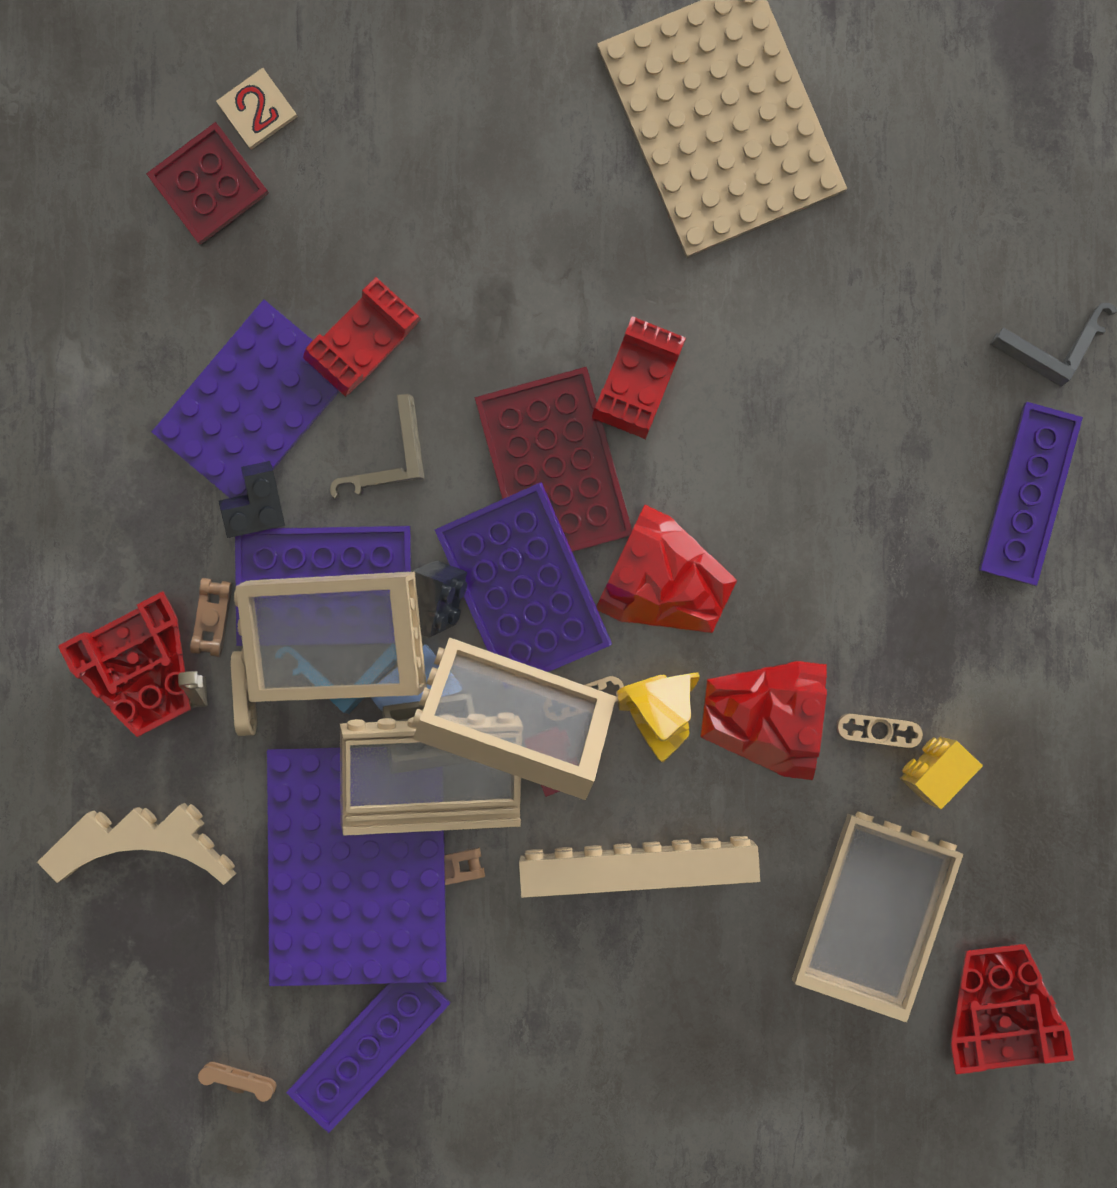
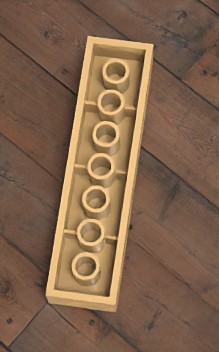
(639, 868)

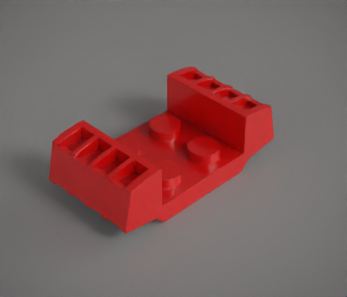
(361, 338)
(638, 377)

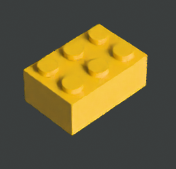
(940, 771)

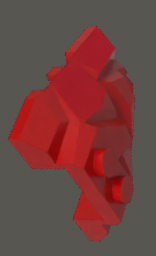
(666, 578)
(134, 665)
(769, 716)
(1005, 1014)

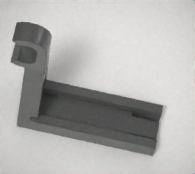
(1045, 364)

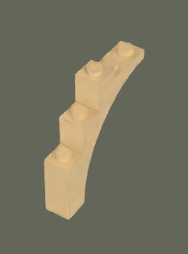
(137, 831)

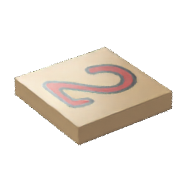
(256, 108)

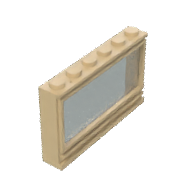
(413, 787)

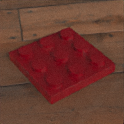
(207, 183)

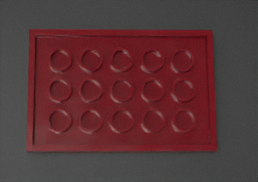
(548, 437)

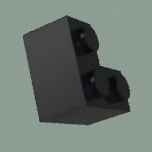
(258, 508)

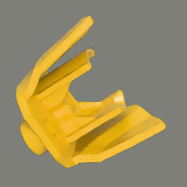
(660, 710)

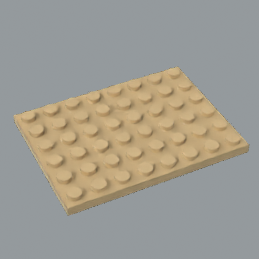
(721, 119)

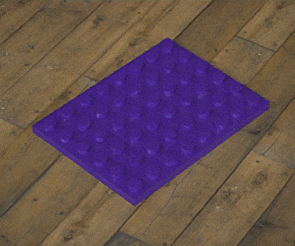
(346, 902)

